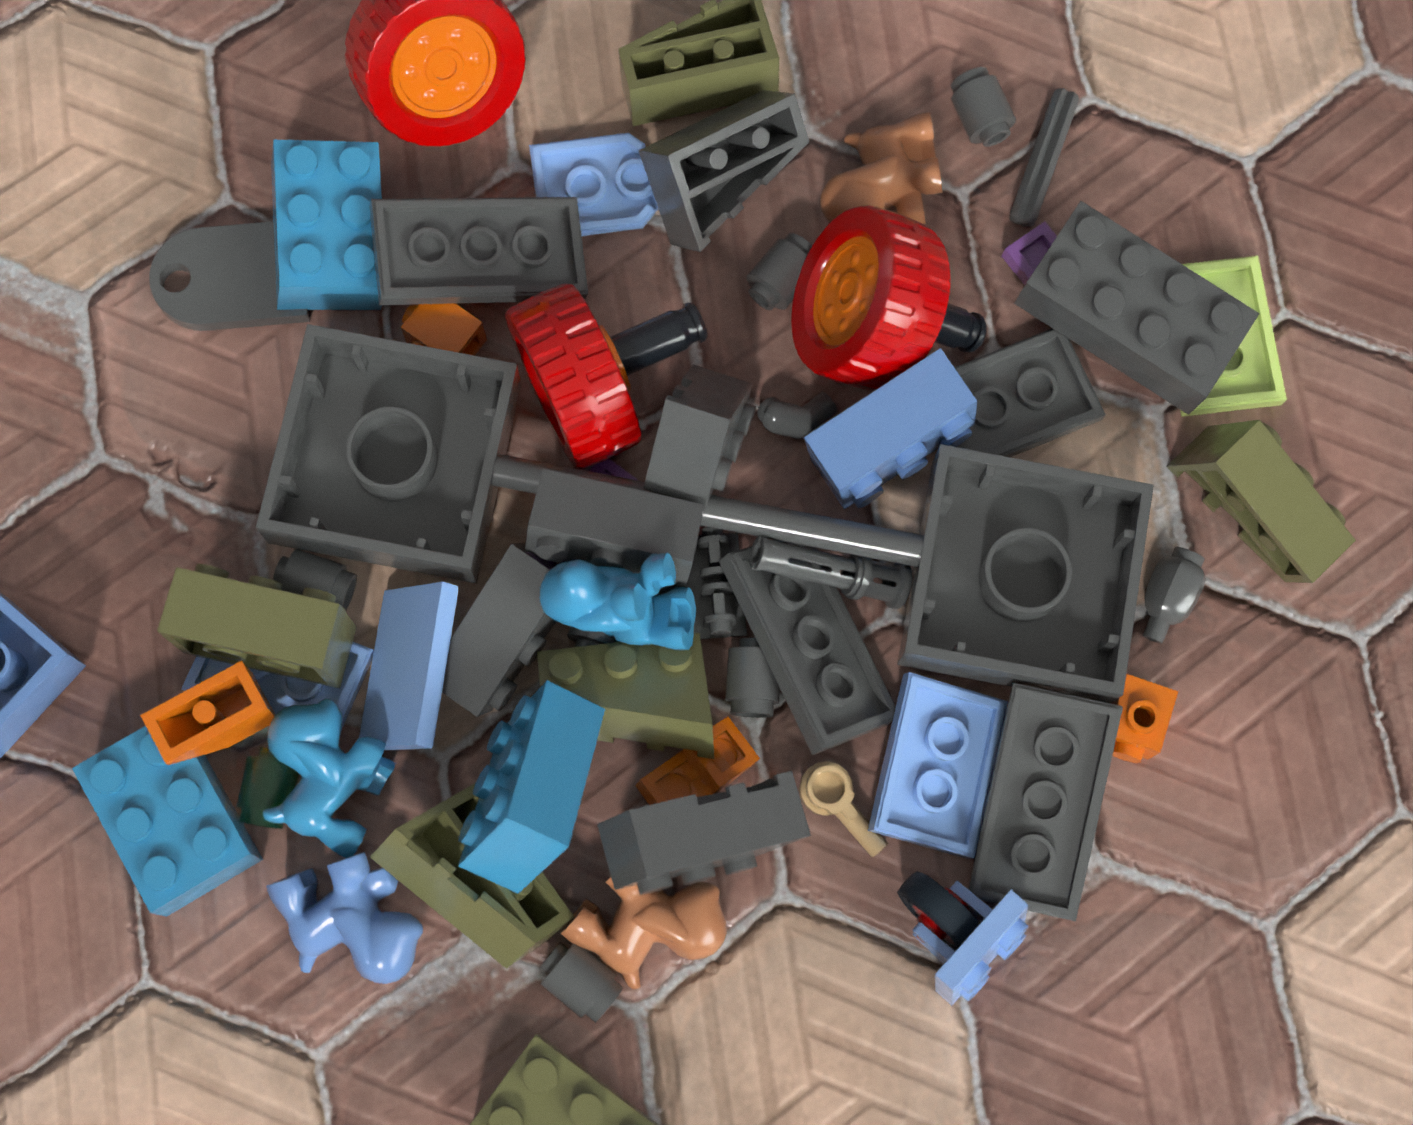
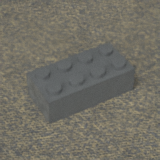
(1136, 308)

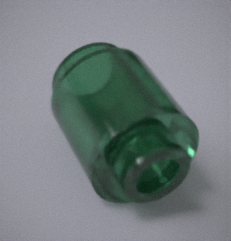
(264, 786)

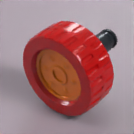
(435, 66)
(876, 299)
(585, 372)

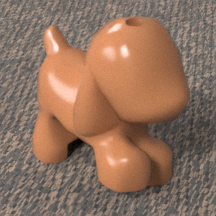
(888, 170)
(685, 922)

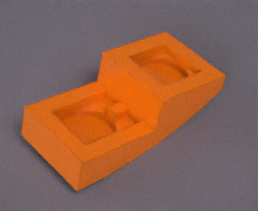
(690, 774)

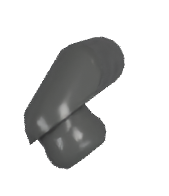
(795, 420)

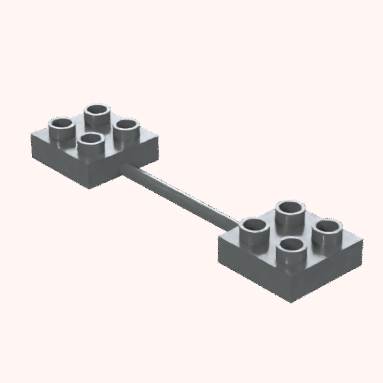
(1016, 561)

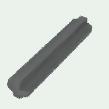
(1044, 157)

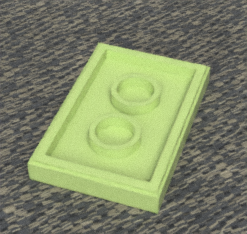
(1254, 371)

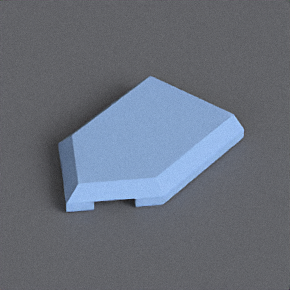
(603, 176)

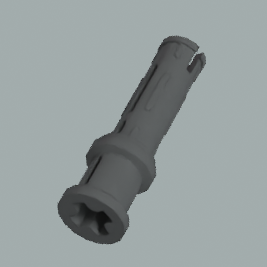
(855, 576)

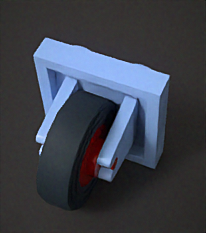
(962, 932)

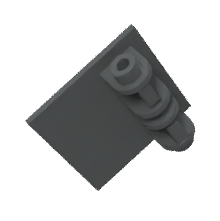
(716, 604)

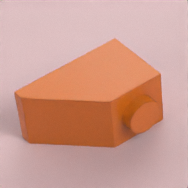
(209, 715)

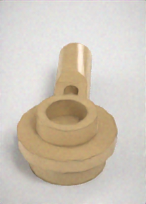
(829, 791)

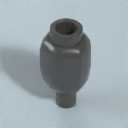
(1173, 591)

